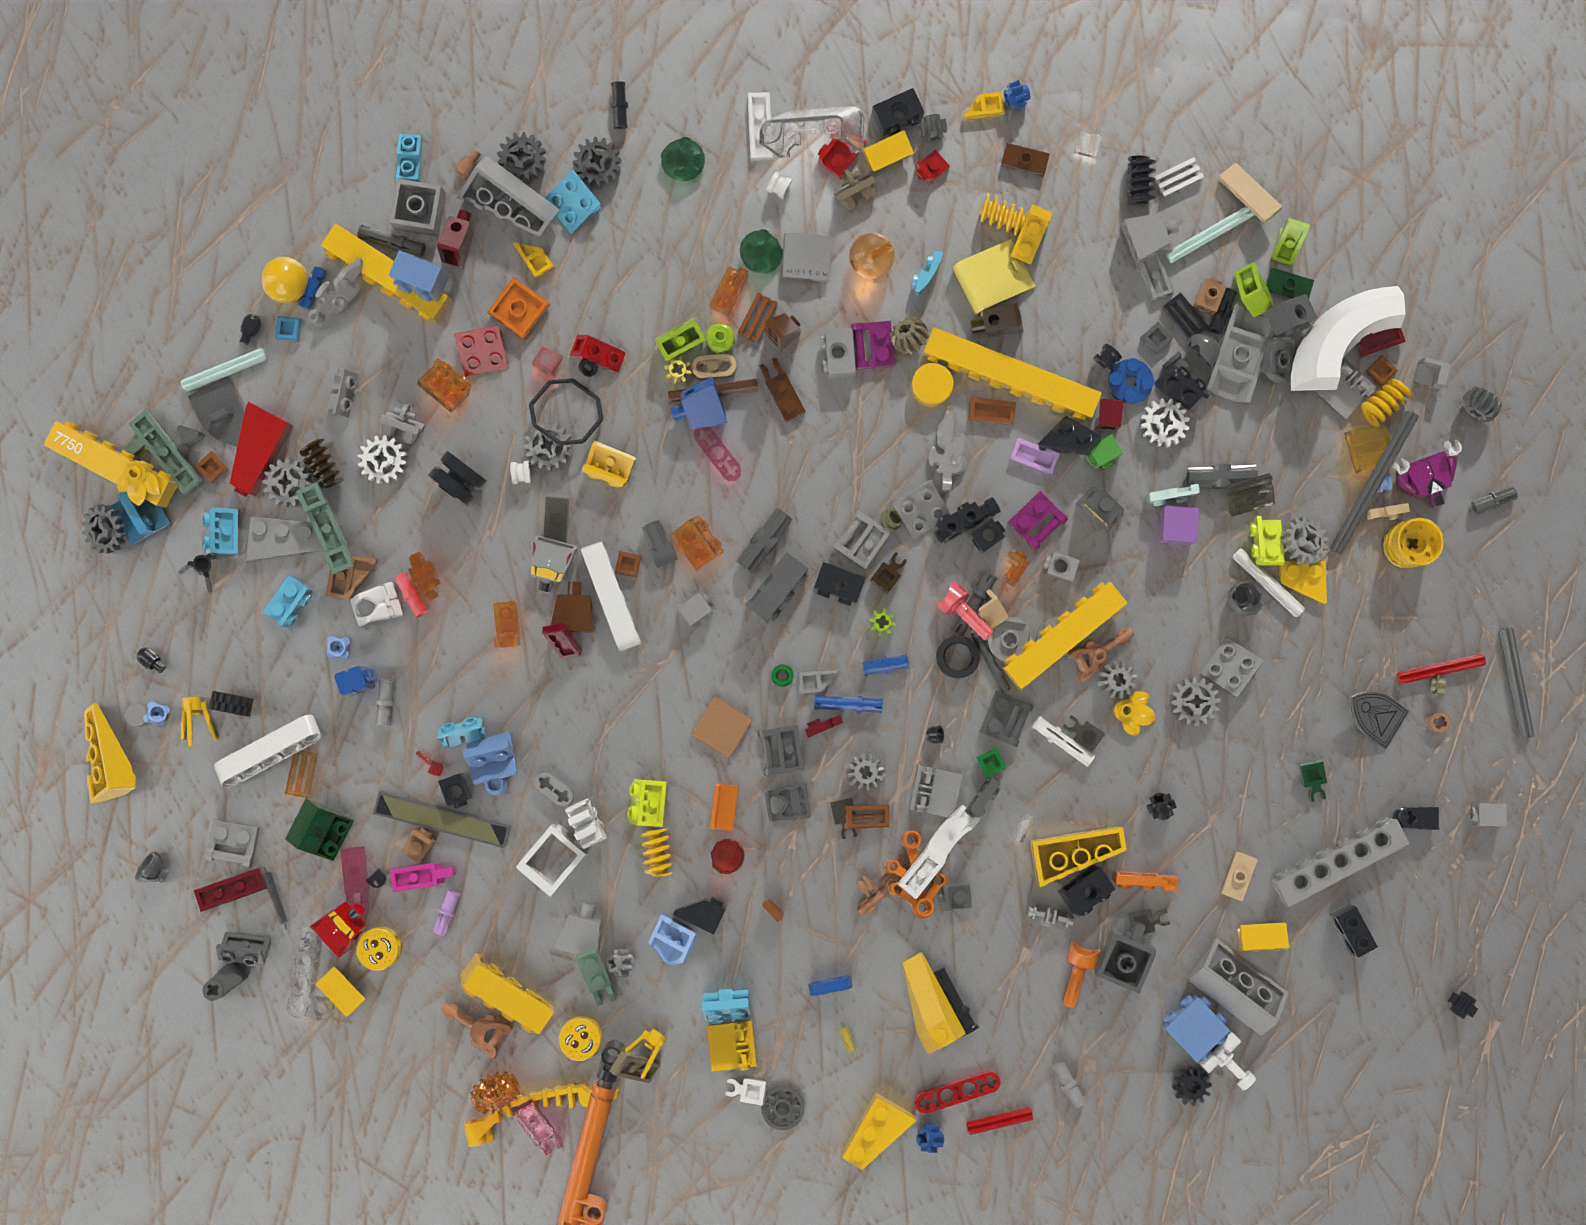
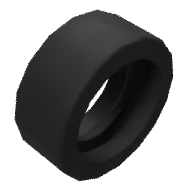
(975, 656)

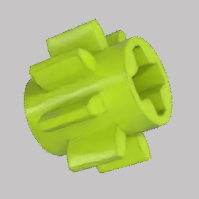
(887, 619)

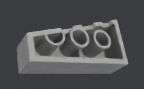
(508, 197)

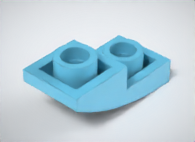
(409, 157)
(922, 281)

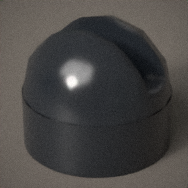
(584, 371)
(936, 734)
(377, 879)

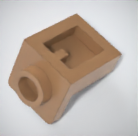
(418, 844)

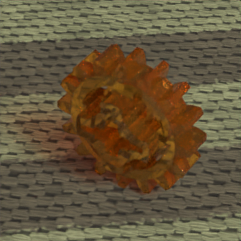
(424, 576)
(495, 1093)

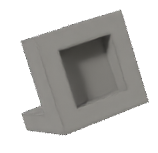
(1432, 373)

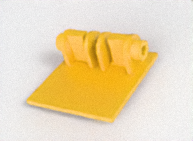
(731, 1046)

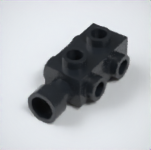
(959, 520)

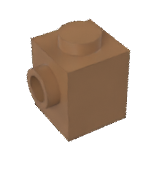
(1209, 296)

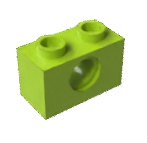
(680, 339)

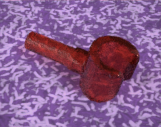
(435, 767)

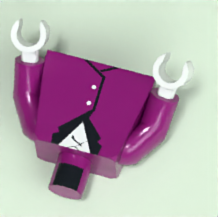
(1429, 474)

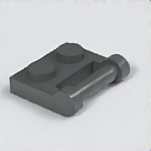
(999, 715)
(788, 747)
(988, 791)

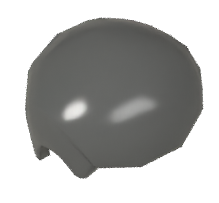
(1206, 347)
(1245, 598)

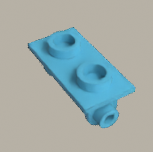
(451, 733)

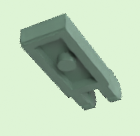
(595, 974)

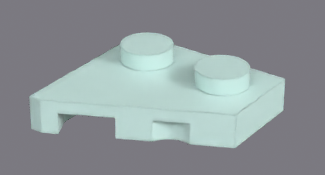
(1181, 495)

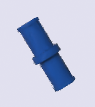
(886, 665)

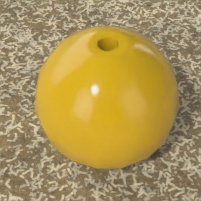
(284, 279)

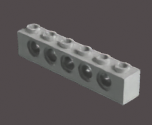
(1393, 840)

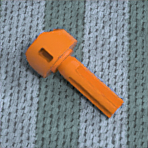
(1081, 960)

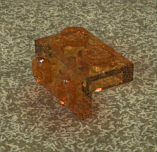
(445, 385)

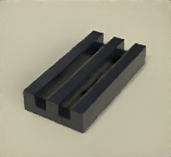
(1178, 321)

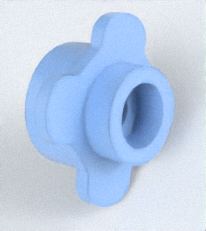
(333, 642)
(162, 713)

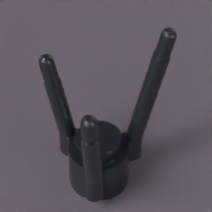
(201, 565)

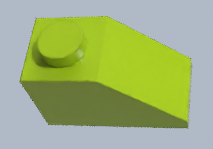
(1253, 289)

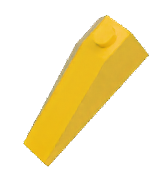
(110, 768)

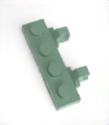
(154, 440)

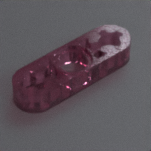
(732, 463)

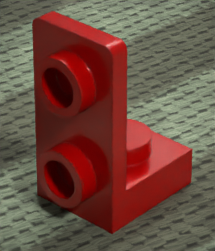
(597, 352)

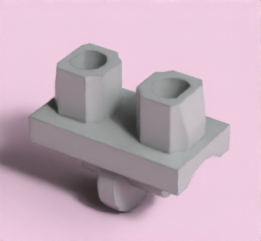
(393, 421)

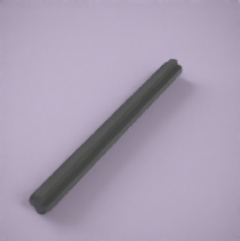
(1374, 482)

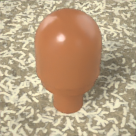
(467, 164)

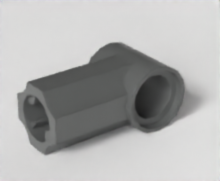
(661, 548)

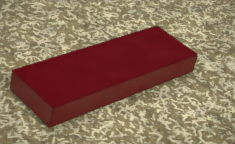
(230, 889)

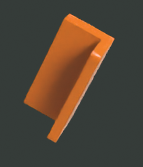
(724, 807)

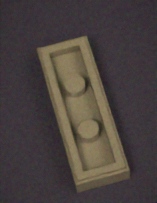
(632, 1066)

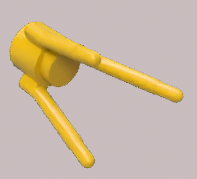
(191, 707)
(654, 1041)

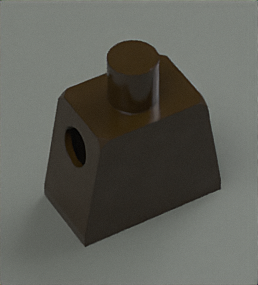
(1009, 321)

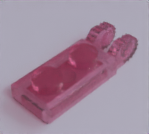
(355, 875)
(537, 1126)

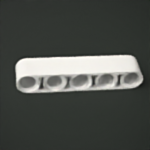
(611, 596)
(267, 751)

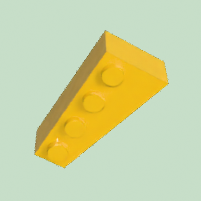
(1068, 853)

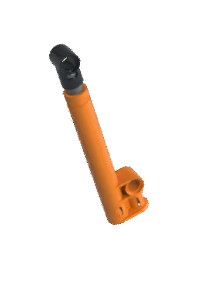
(576, 1200)

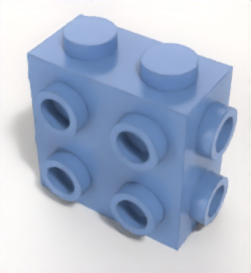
(1196, 1027)

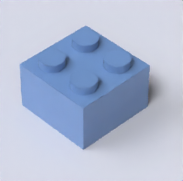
(418, 276)

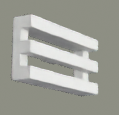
(1194, 169)

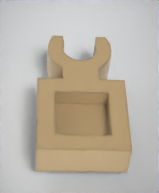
(1393, 512)

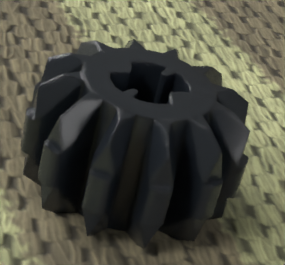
(1197, 1091)

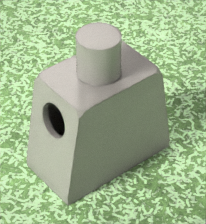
(1148, 235)
(580, 931)

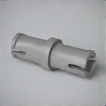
(384, 702)
(1069, 1084)

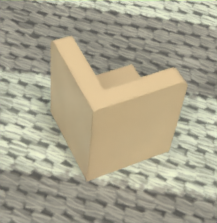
(992, 612)

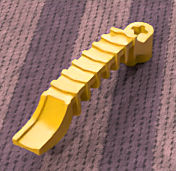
(480, 1130)

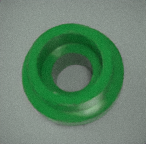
(782, 683)

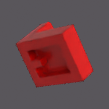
(931, 167)

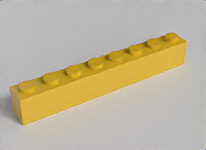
(1011, 374)

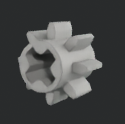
(620, 963)

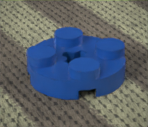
(1131, 368)

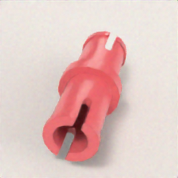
(410, 595)

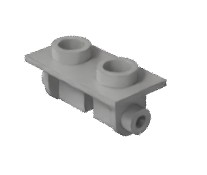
(345, 383)

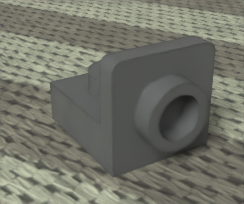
(955, 897)

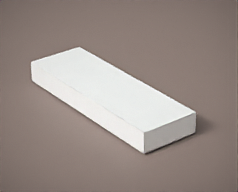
(759, 113)

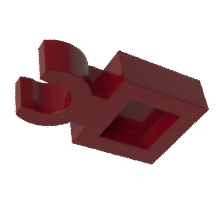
(816, 726)

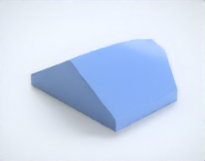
(672, 940)

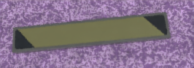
(442, 819)

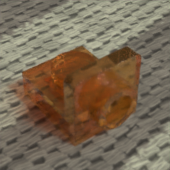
(1015, 572)

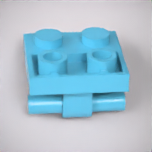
(726, 1005)

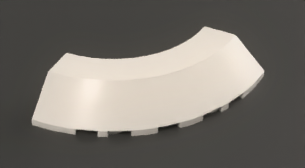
(1338, 331)

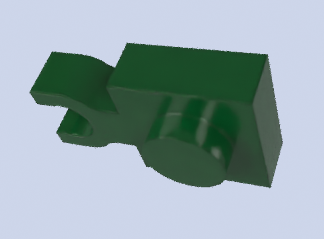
(1313, 776)

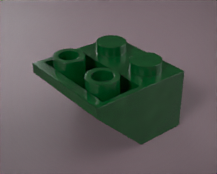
(319, 830)

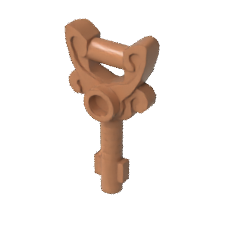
(1096, 653)
(867, 905)
(479, 1028)

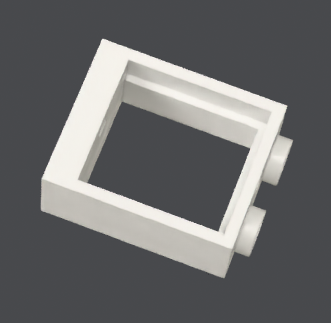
(536, 876)

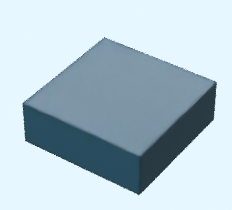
(288, 329)

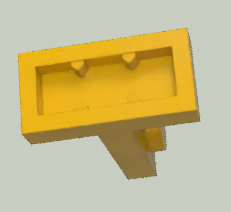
(1031, 234)

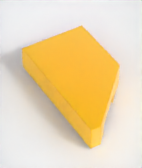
(986, 106)
(535, 259)

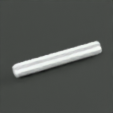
(1268, 583)

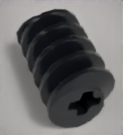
(1140, 180)

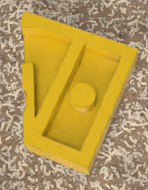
(1305, 580)

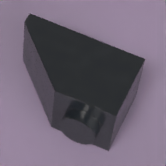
(702, 913)

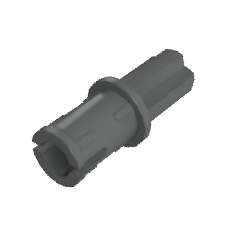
(1494, 500)

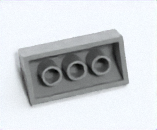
(1239, 987)

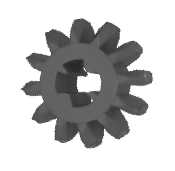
(1481, 404)

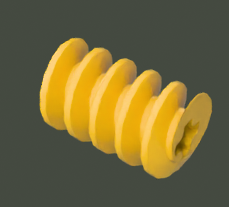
(1002, 215)
(1384, 400)
(656, 852)

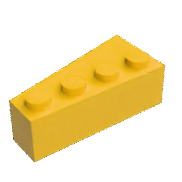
(505, 995)

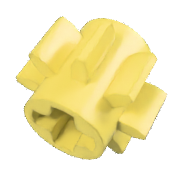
(676, 376)

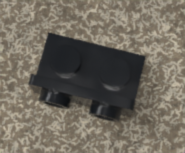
(1181, 386)

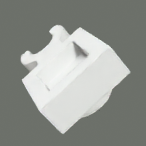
(751, 1090)

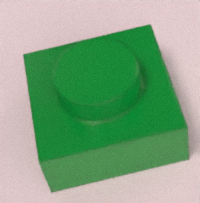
(991, 762)

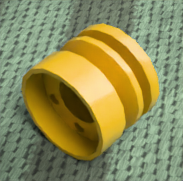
(1424, 546)

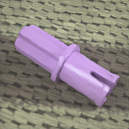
(446, 912)

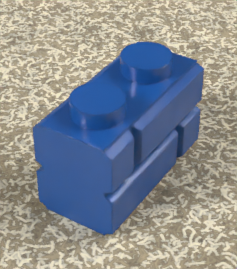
(355, 680)

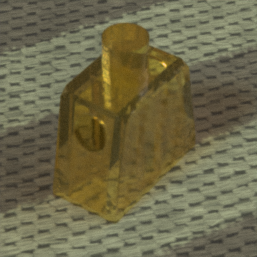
(1366, 446)

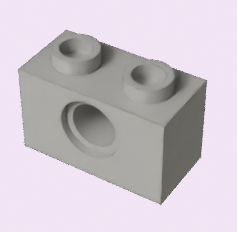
(839, 366)

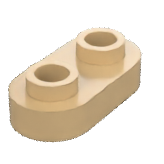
(713, 365)

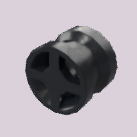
(1107, 357)

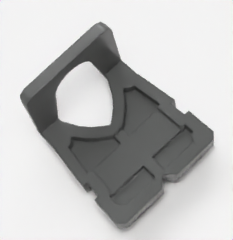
(794, 800)

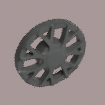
(783, 1108)

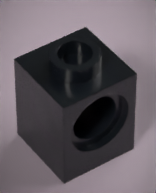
(982, 544)
(446, 785)

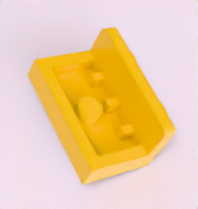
(608, 465)

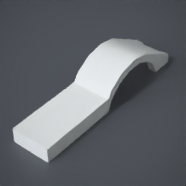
(936, 852)

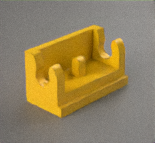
(887, 151)
(1262, 937)
(340, 991)

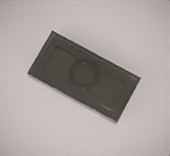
(556, 518)

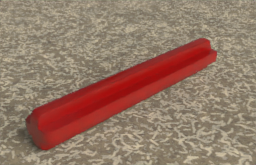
(1441, 668)

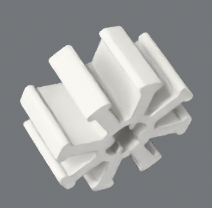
(585, 823)

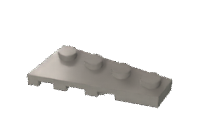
(280, 537)

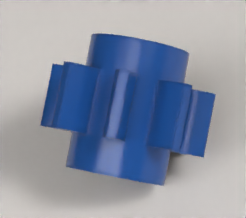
(1017, 95)
(930, 1138)

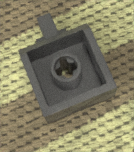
(1130, 945)

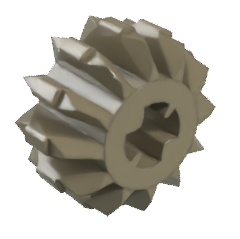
(909, 335)

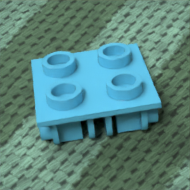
(573, 200)

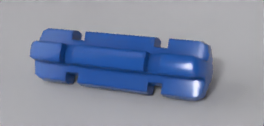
(313, 285)

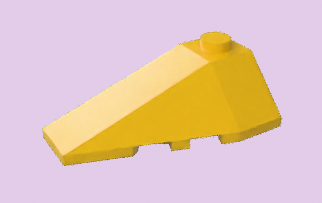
(932, 1012)

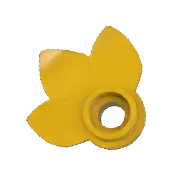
(138, 485)
(1137, 713)

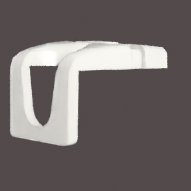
(385, 601)

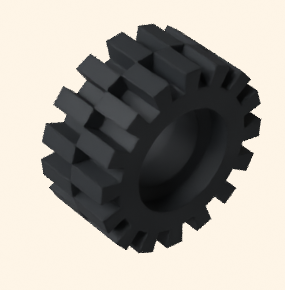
(231, 703)

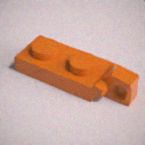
(1145, 880)

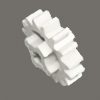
(1174, 425)
(383, 450)

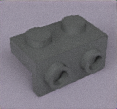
(243, 949)

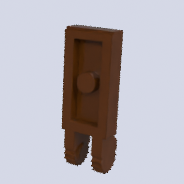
(783, 392)

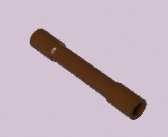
(738, 387)

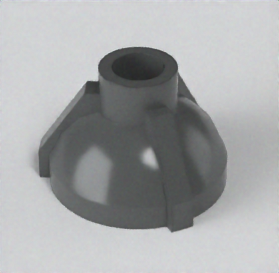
(151, 869)

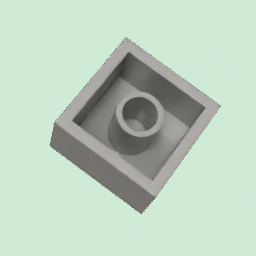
(417, 207)

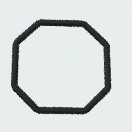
(550, 436)

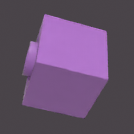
(1178, 524)

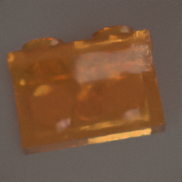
(729, 290)
(697, 542)

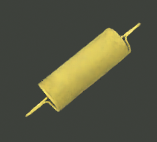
(847, 1039)

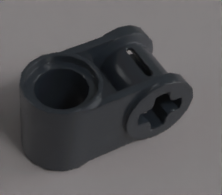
(1422, 817)

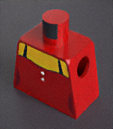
(341, 927)

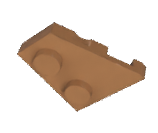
(346, 583)

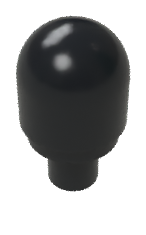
(249, 327)
(150, 659)

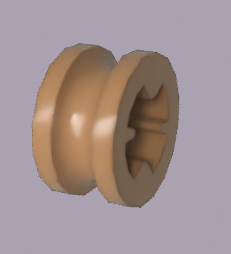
(1446, 719)
(866, 886)

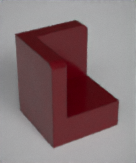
(1110, 414)

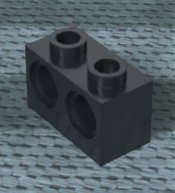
(1353, 930)

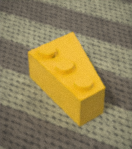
(876, 1130)

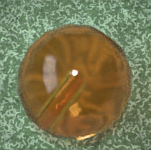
(871, 255)

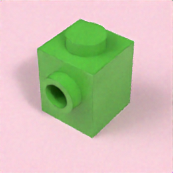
(1104, 453)

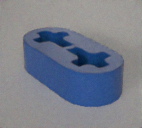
(830, 985)

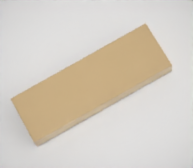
(1250, 193)

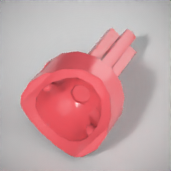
(955, 602)

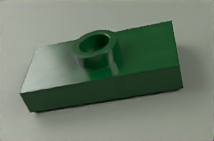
(1288, 284)

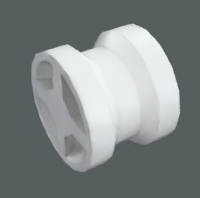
(779, 185)
(521, 472)

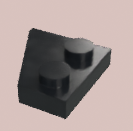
(1070, 437)

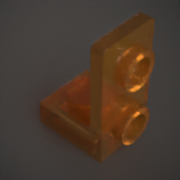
(506, 624)

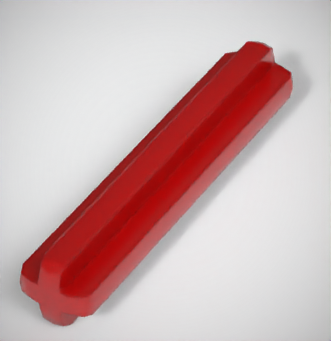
(999, 1121)

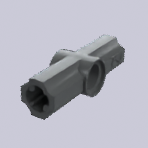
(1219, 475)
(764, 540)

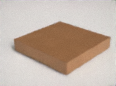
(721, 727)

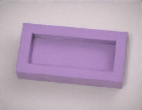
(1031, 456)

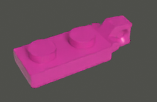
(419, 876)

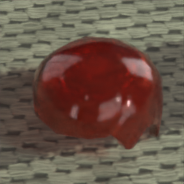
(727, 856)

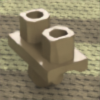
(863, 185)

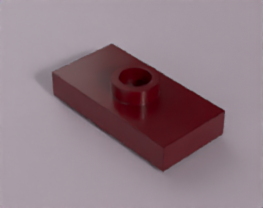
(1380, 341)
(562, 640)

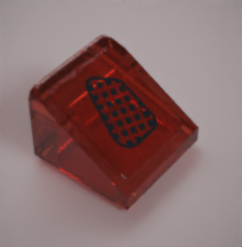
(547, 361)

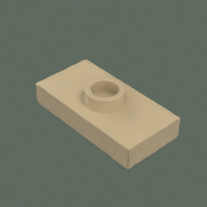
(1238, 876)

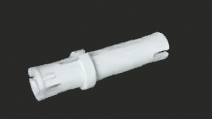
(1070, 746)

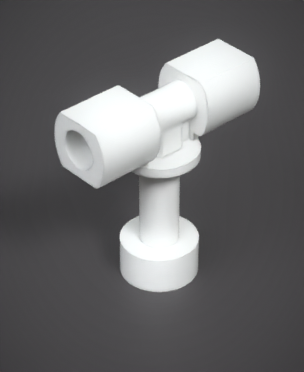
(1223, 1056)

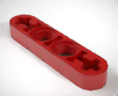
(956, 1088)

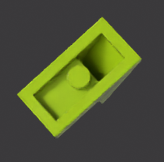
(1289, 241)

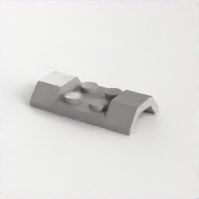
(1240, 356)

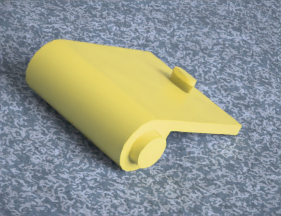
(992, 277)

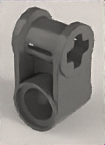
(227, 979)

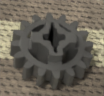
(522, 148)
(605, 158)
(104, 528)

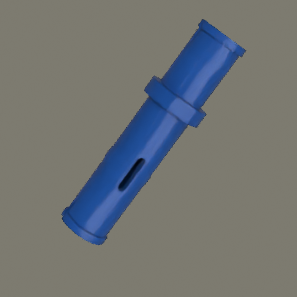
(848, 704)

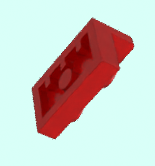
(836, 157)

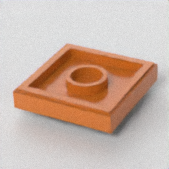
(518, 308)

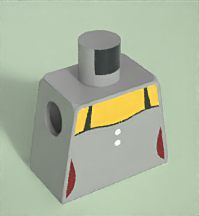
(550, 561)

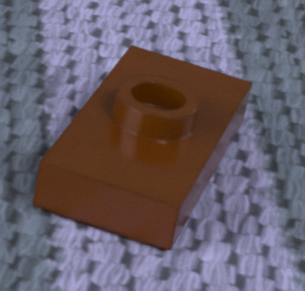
(1025, 159)

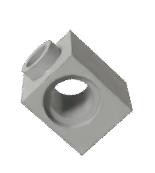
(1071, 566)
(696, 608)
(1488, 814)

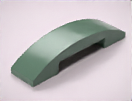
(326, 527)

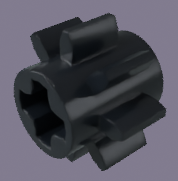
(1161, 806)
(1462, 1004)

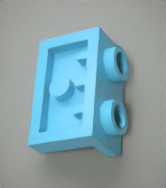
(220, 531)
(288, 601)

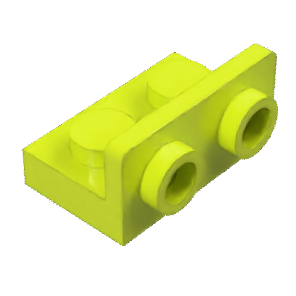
(1267, 542)
(647, 802)

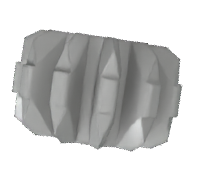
(1111, 684)
(872, 768)

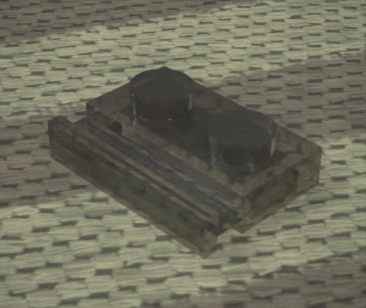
(1250, 494)

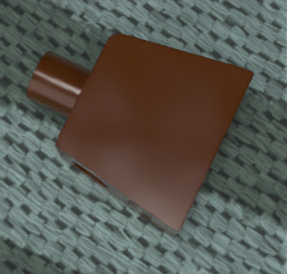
(574, 610)

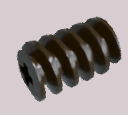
(319, 464)

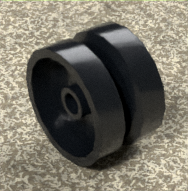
(457, 478)

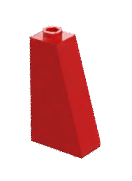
(257, 448)

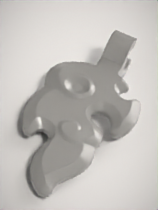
(344, 292)
(955, 448)

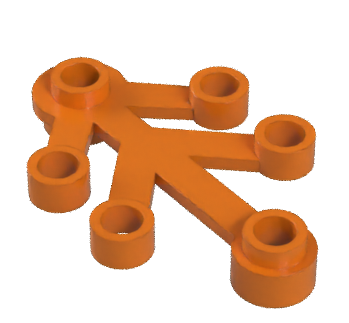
(926, 899)

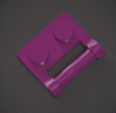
(880, 343)
(1032, 515)

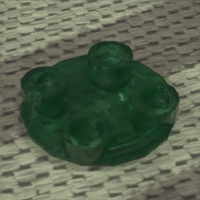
(683, 159)
(761, 252)

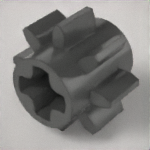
(933, 127)

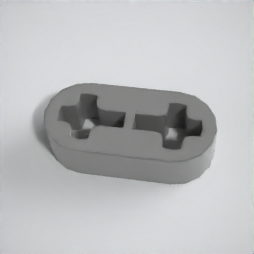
(550, 793)

